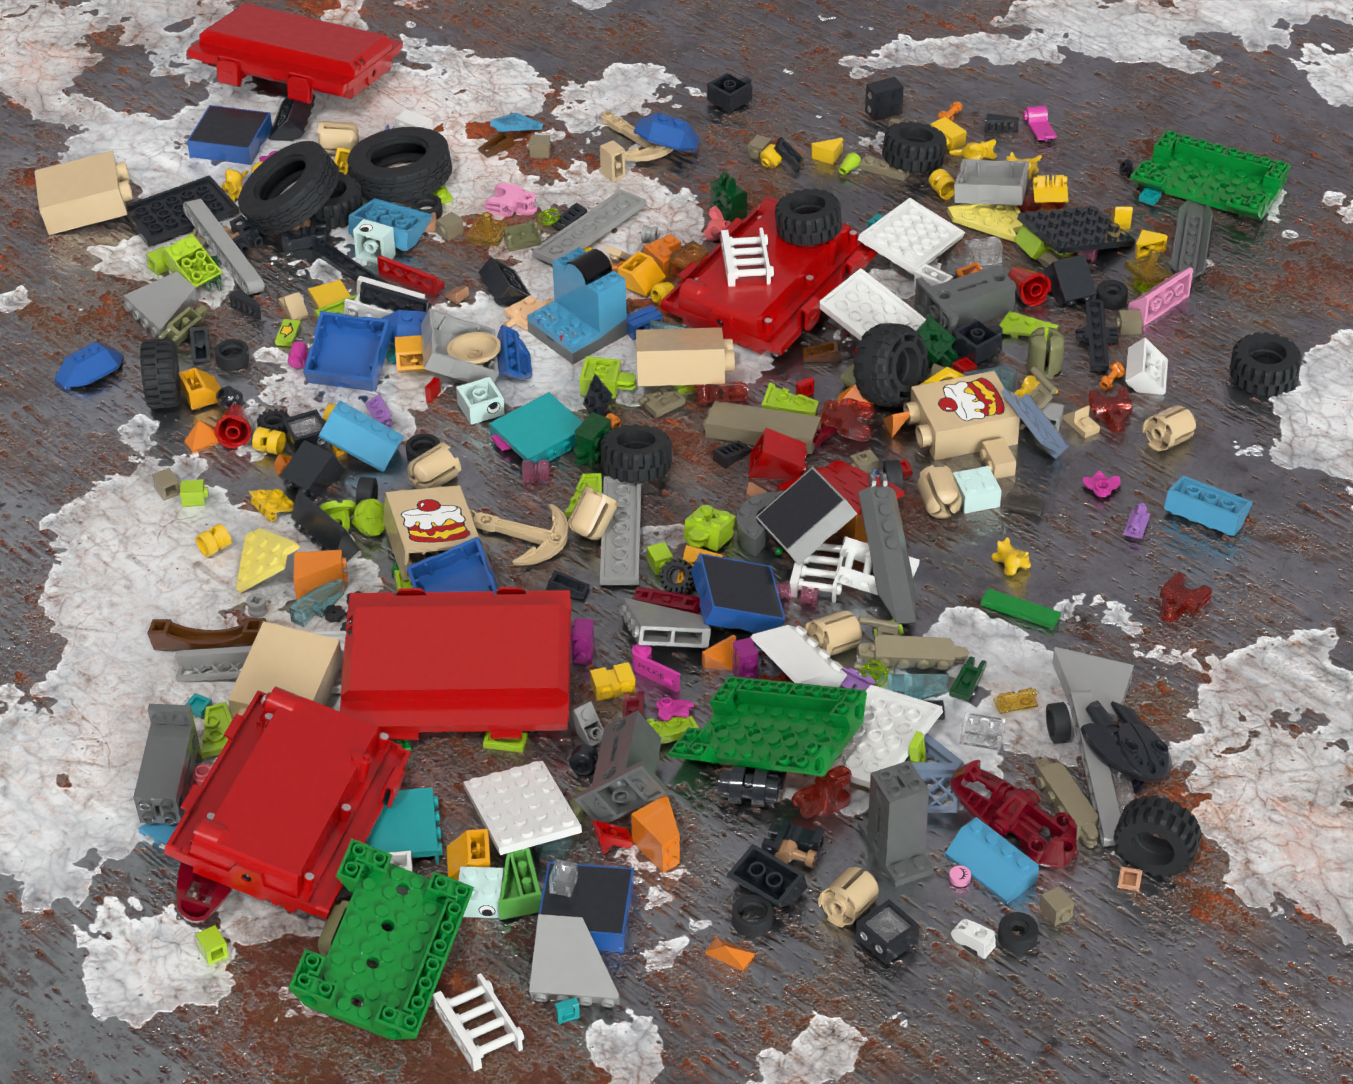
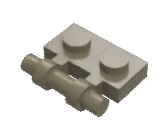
(662, 401)

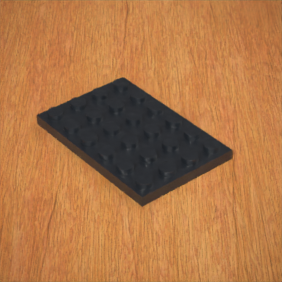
(163, 214)
(1076, 229)

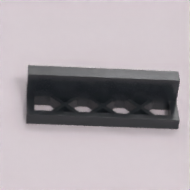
(392, 299)

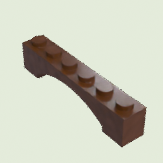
(172, 636)

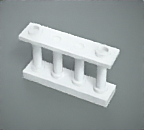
(731, 262)
(358, 309)
(859, 551)
(801, 570)
(463, 1037)

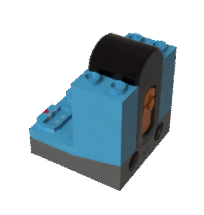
(586, 306)

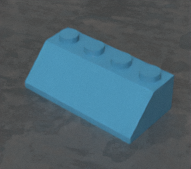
(361, 436)
(1207, 505)
(993, 860)

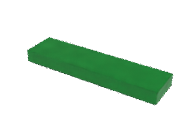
(1021, 609)

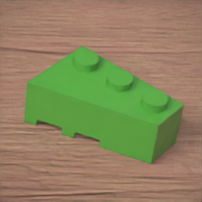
(519, 887)

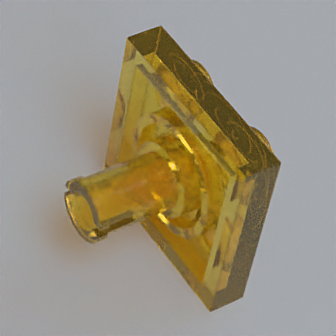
(487, 230)
(1148, 269)

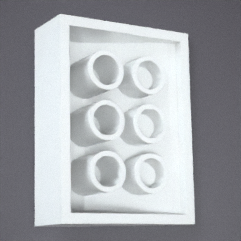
(800, 656)

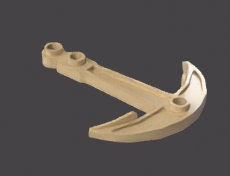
(651, 151)
(550, 541)

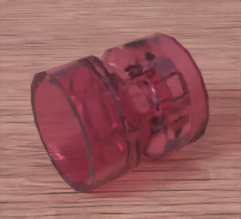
(535, 472)

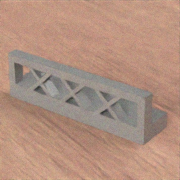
(213, 658)

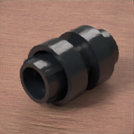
(760, 786)

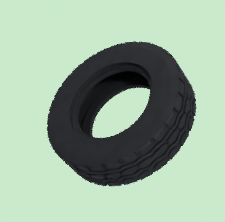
(299, 162)
(399, 184)

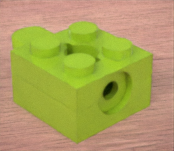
(609, 372)
(706, 531)

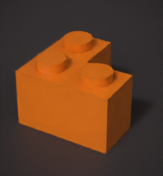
(661, 249)

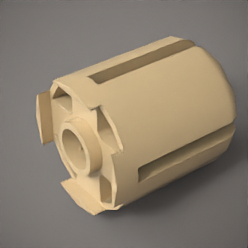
(337, 135)
(1169, 428)
(433, 467)
(937, 490)
(592, 514)
(836, 632)
(849, 896)

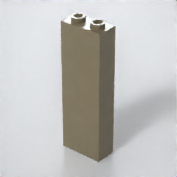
(747, 423)

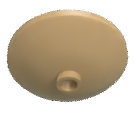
(474, 347)

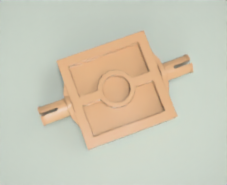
(518, 312)

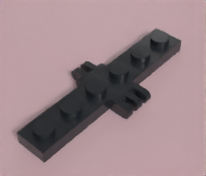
(1097, 335)

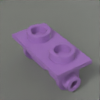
(379, 410)
(1137, 521)
(854, 679)

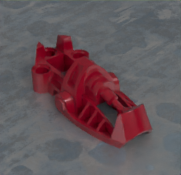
(1017, 812)
(196, 910)

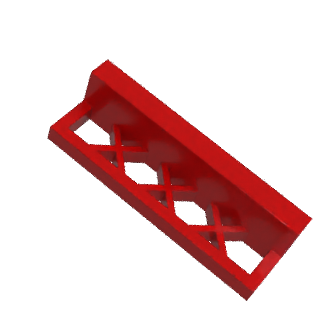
(409, 275)

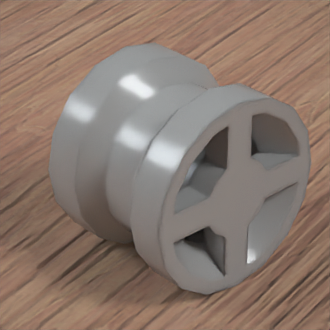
(649, 233)
(256, 605)

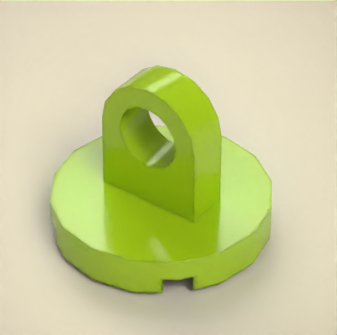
(340, 511)
(369, 517)

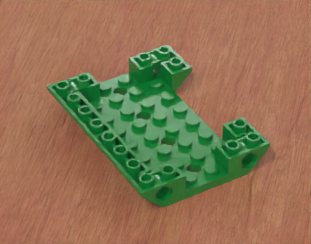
(1212, 175)
(775, 726)
(407, 957)

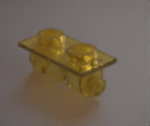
(1013, 702)

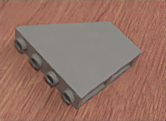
(160, 302)
(663, 625)
(1104, 677)
(569, 964)

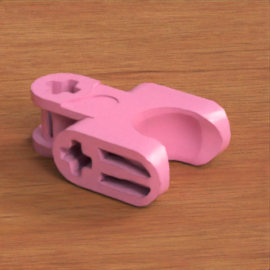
(511, 200)

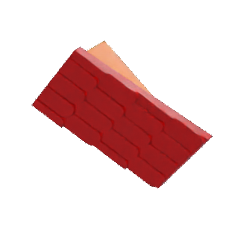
(848, 482)

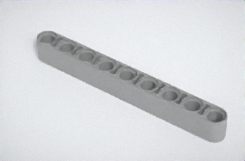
(223, 246)
(1096, 771)

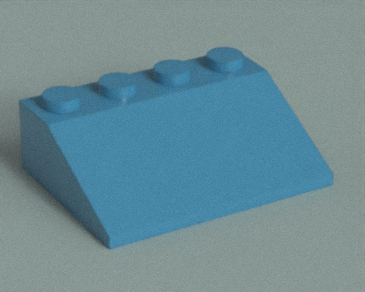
(406, 222)

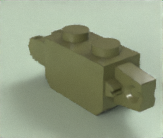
(180, 326)

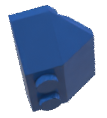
(667, 132)
(405, 323)
(513, 357)
(88, 365)

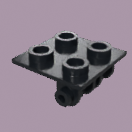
(598, 397)

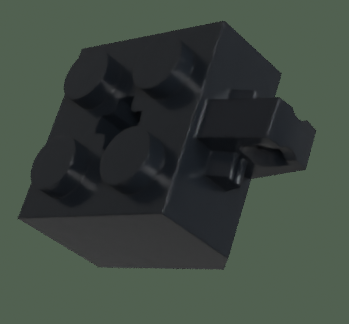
(729, 92)
(977, 341)

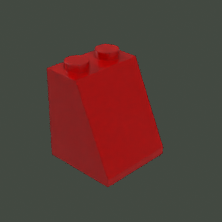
(777, 457)

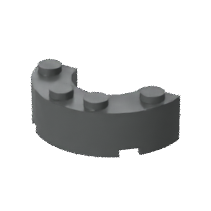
(749, 529)

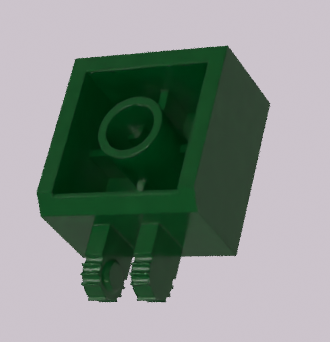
(728, 198)
(937, 343)
(589, 438)

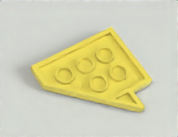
(988, 218)
(262, 557)

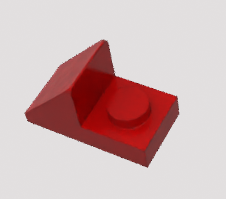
(610, 835)

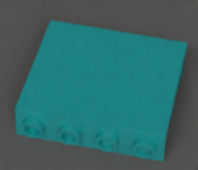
(538, 429)
(409, 824)

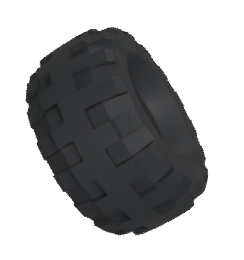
(889, 364)

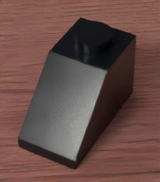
(200, 344)

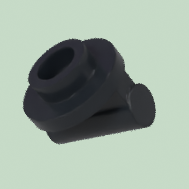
(1126, 167)

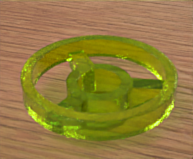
(549, 218)
(1143, 287)
(880, 670)

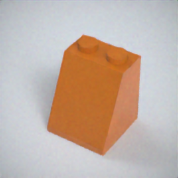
(316, 569)
(657, 833)

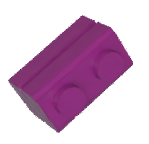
(583, 641)
(744, 659)

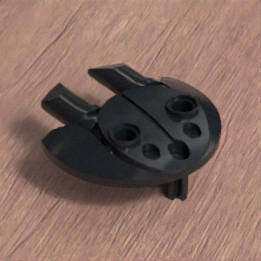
(1127, 748)

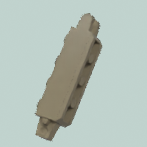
(913, 652)
(1067, 797)

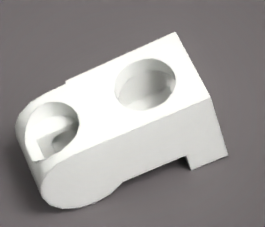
(975, 937)

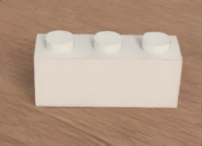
(1146, 368)

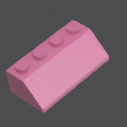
(1163, 296)

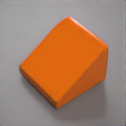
(281, 462)

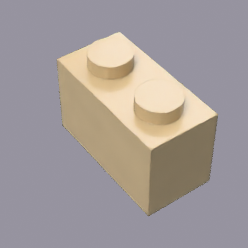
(612, 161)
(998, 458)

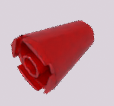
(1030, 285)
(233, 427)

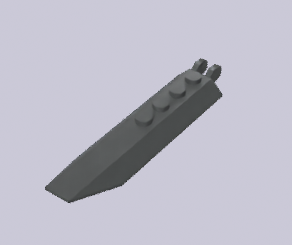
(1192, 238)
(888, 549)

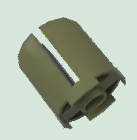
(1046, 354)
(331, 927)

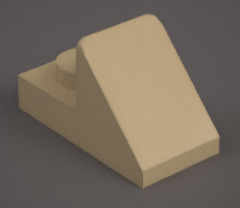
(616, 255)
(294, 306)
(1081, 422)

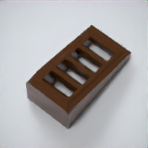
(499, 142)
(826, 352)

